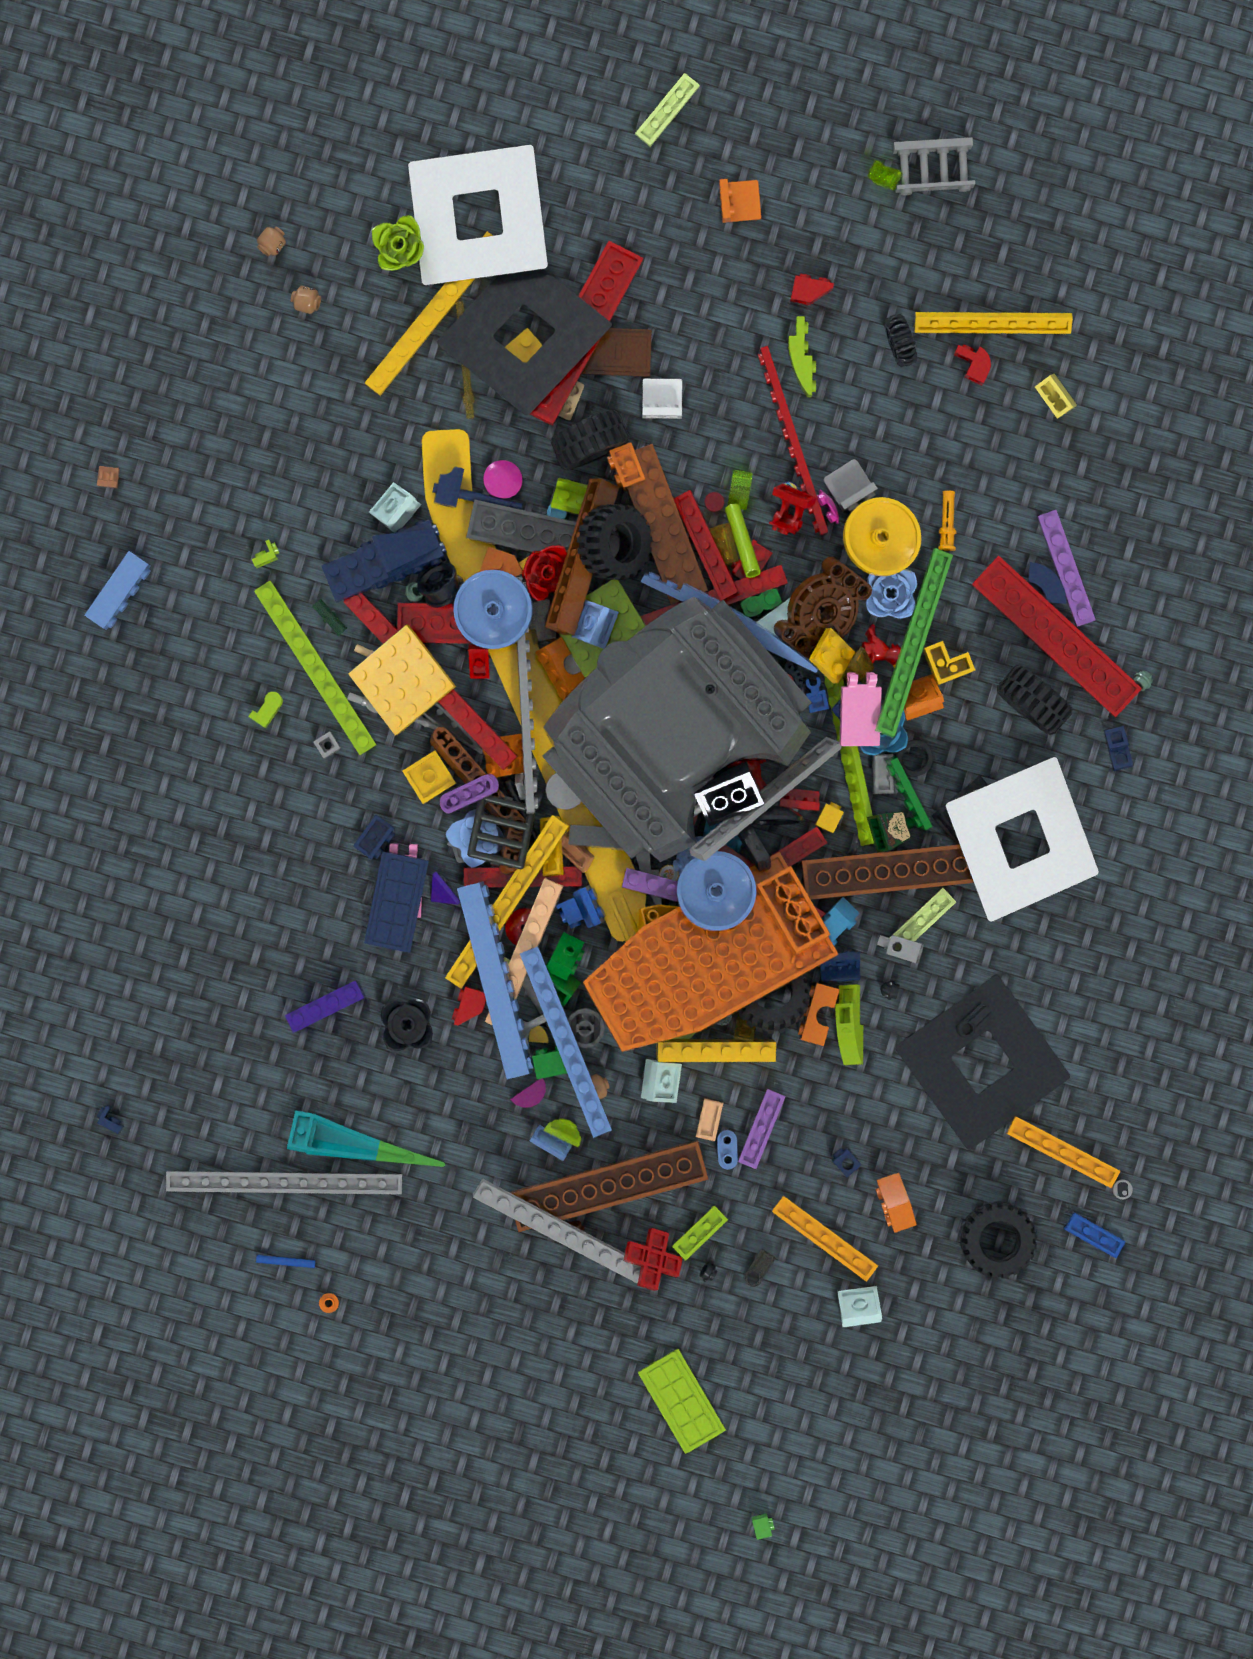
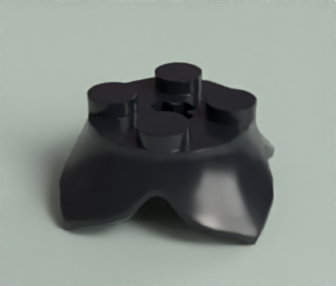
(398, 1038)

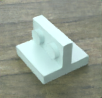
(395, 507)
(661, 1081)
(859, 1306)

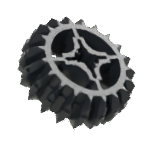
(900, 340)

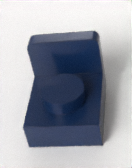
(110, 1123)

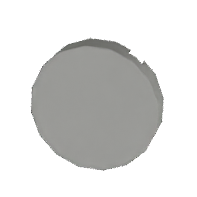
(560, 794)

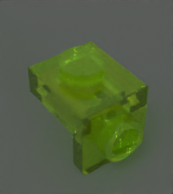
(884, 175)

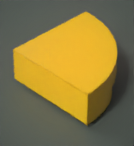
(538, 1034)

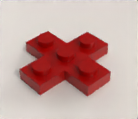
(653, 1259)

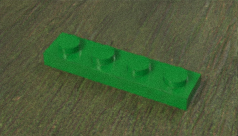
(911, 800)

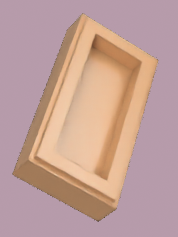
(709, 1119)

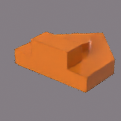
(501, 561)

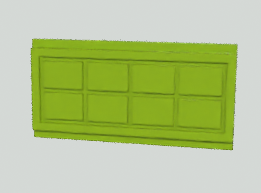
(681, 1401)

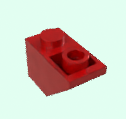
(809, 290)
(471, 1005)

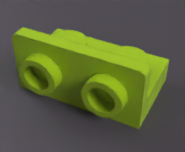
(568, 495)

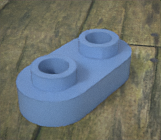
(727, 1149)

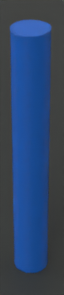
(285, 1261)

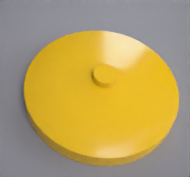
(882, 536)

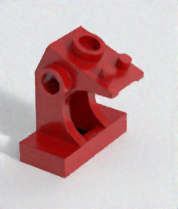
(782, 519)

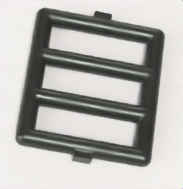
(477, 835)

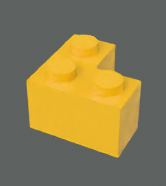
(943, 667)

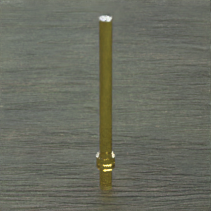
(468, 397)

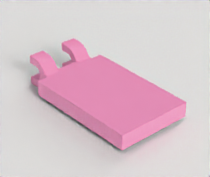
(860, 711)

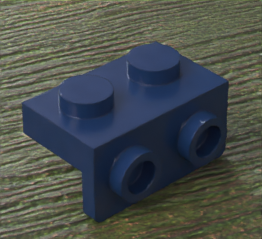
(374, 837)
(841, 968)

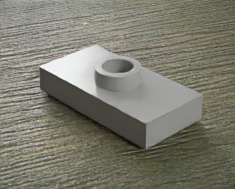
(882, 781)

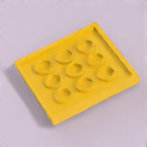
(402, 680)

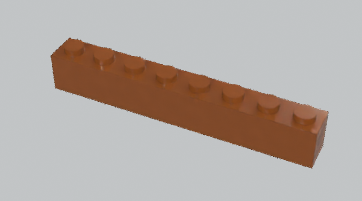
(574, 578)

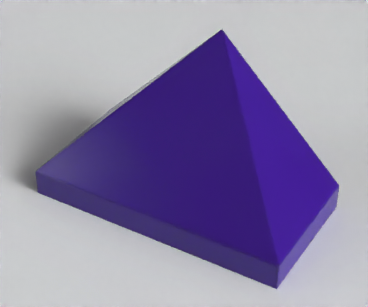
(441, 891)

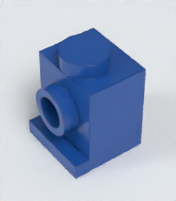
(570, 913)

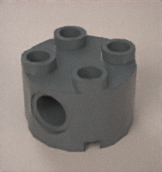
(586, 1027)

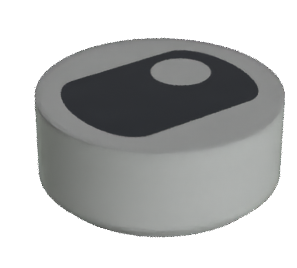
(1122, 1189)

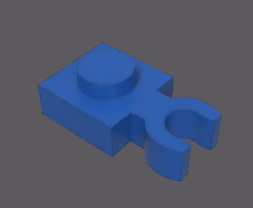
(817, 697)

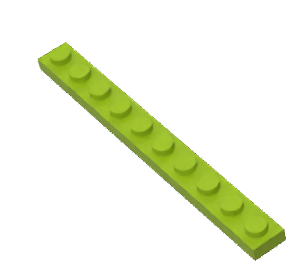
(315, 668)
(853, 771)

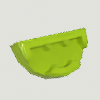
(564, 1130)

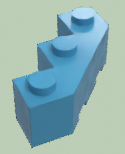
(839, 918)

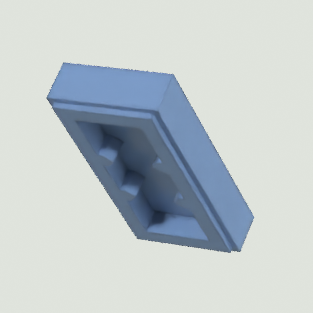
(550, 1143)

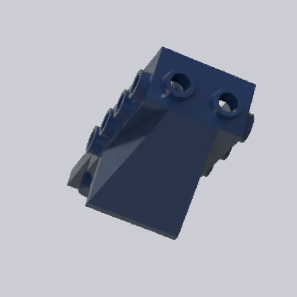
(385, 560)

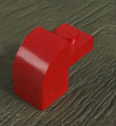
(979, 361)

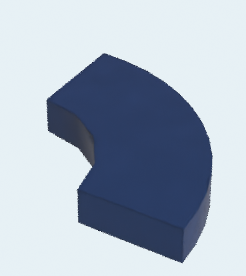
(1048, 582)

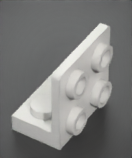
(662, 398)

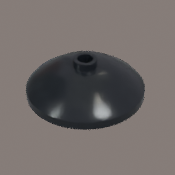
(779, 816)

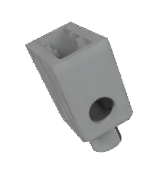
(910, 949)

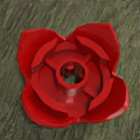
(548, 559)

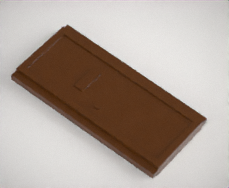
(621, 353)

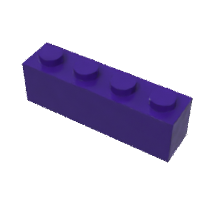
(325, 1006)

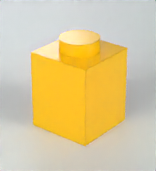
(829, 817)

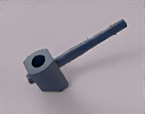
(448, 492)

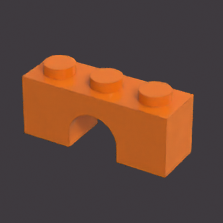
(552, 659)
(821, 996)

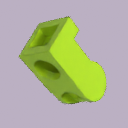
(272, 704)

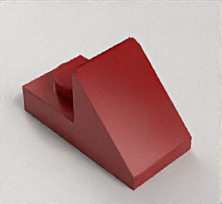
(478, 662)

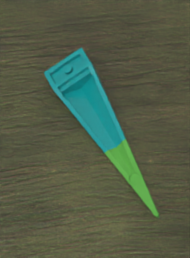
(326, 1138)

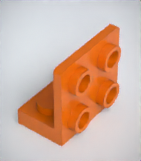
(739, 200)
(626, 465)

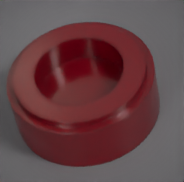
(714, 502)

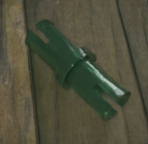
(329, 617)

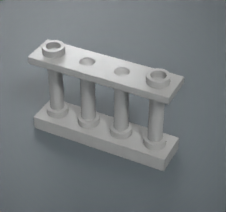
(942, 147)

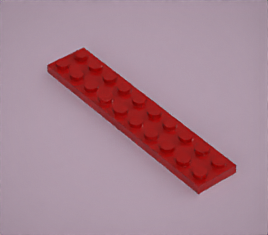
(603, 293)
(1056, 636)

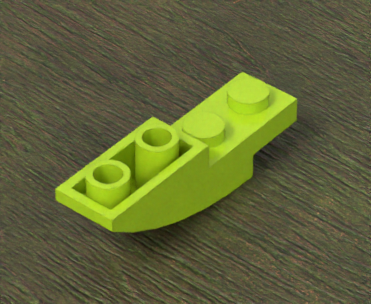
(801, 364)
(848, 1025)

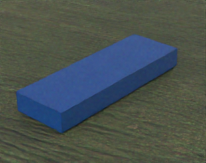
(1094, 1235)

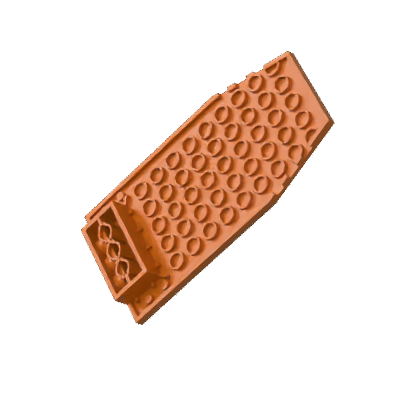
(686, 978)

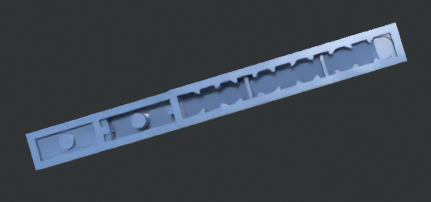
(765, 637)

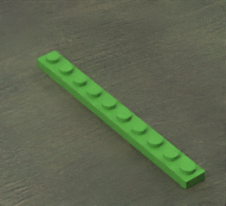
(913, 643)

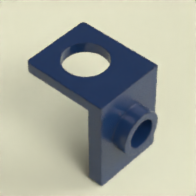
(842, 1154)

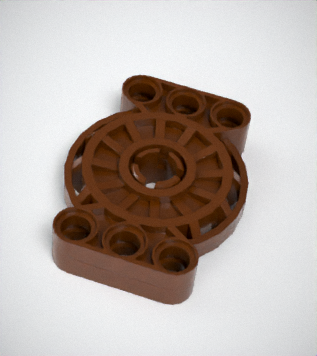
(827, 590)

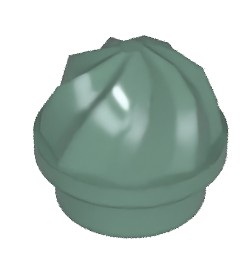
(412, 592)
(1143, 679)

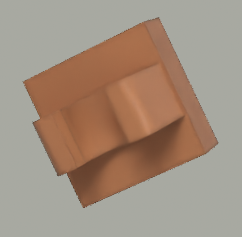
(108, 477)

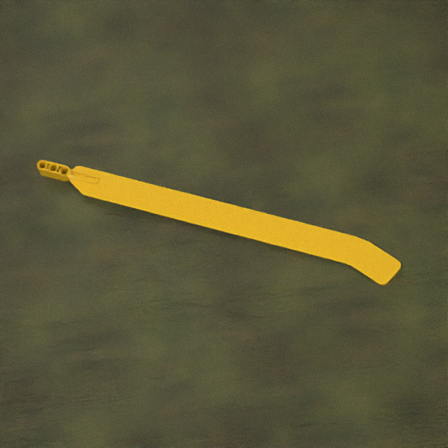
(441, 453)

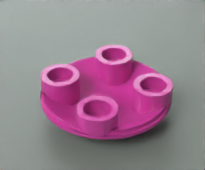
(502, 479)
(824, 499)

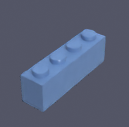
(118, 590)

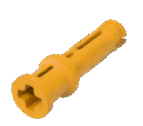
(947, 545)

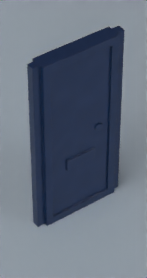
(396, 901)

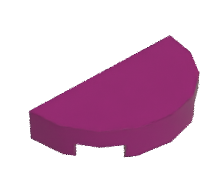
(531, 1095)

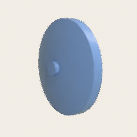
(493, 609)
(716, 891)

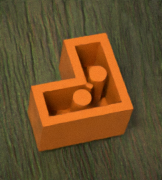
(895, 1203)

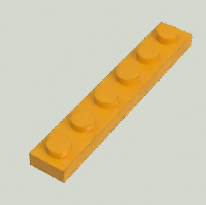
(1063, 1152)
(824, 1238)

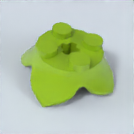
(388, 236)

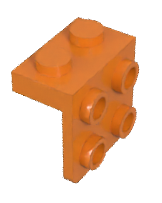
(516, 766)

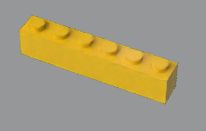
(716, 1050)

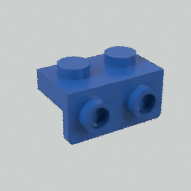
(589, 907)

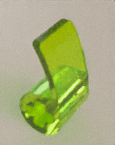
(740, 488)

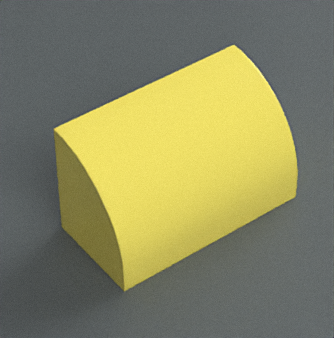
(1055, 395)

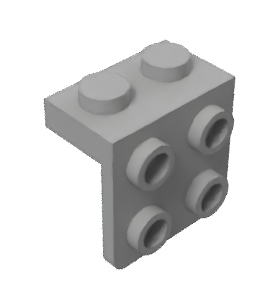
(850, 485)

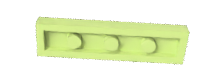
(667, 110)
(925, 917)

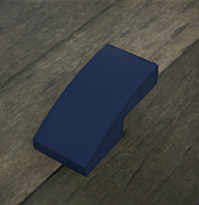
(1118, 748)

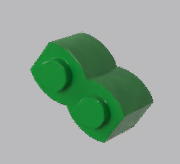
(765, 601)

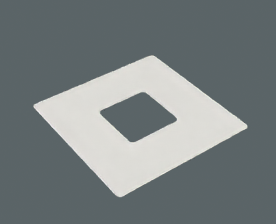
(515, 250)
(974, 822)

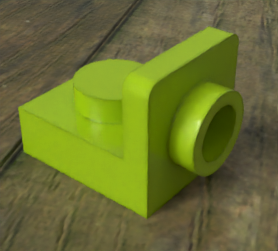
(263, 558)

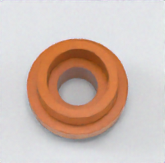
(329, 1296)

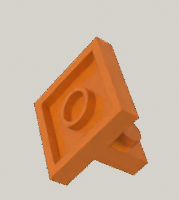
(923, 698)

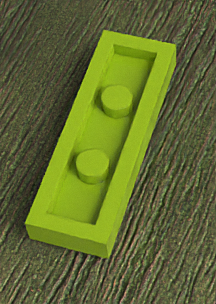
(699, 1232)

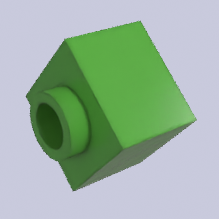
(762, 1526)

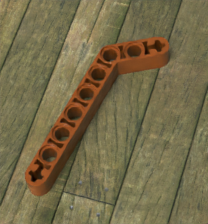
(468, 776)

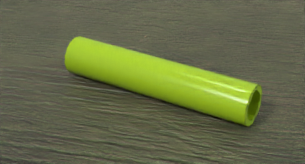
(742, 540)

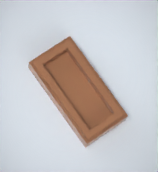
(576, 854)

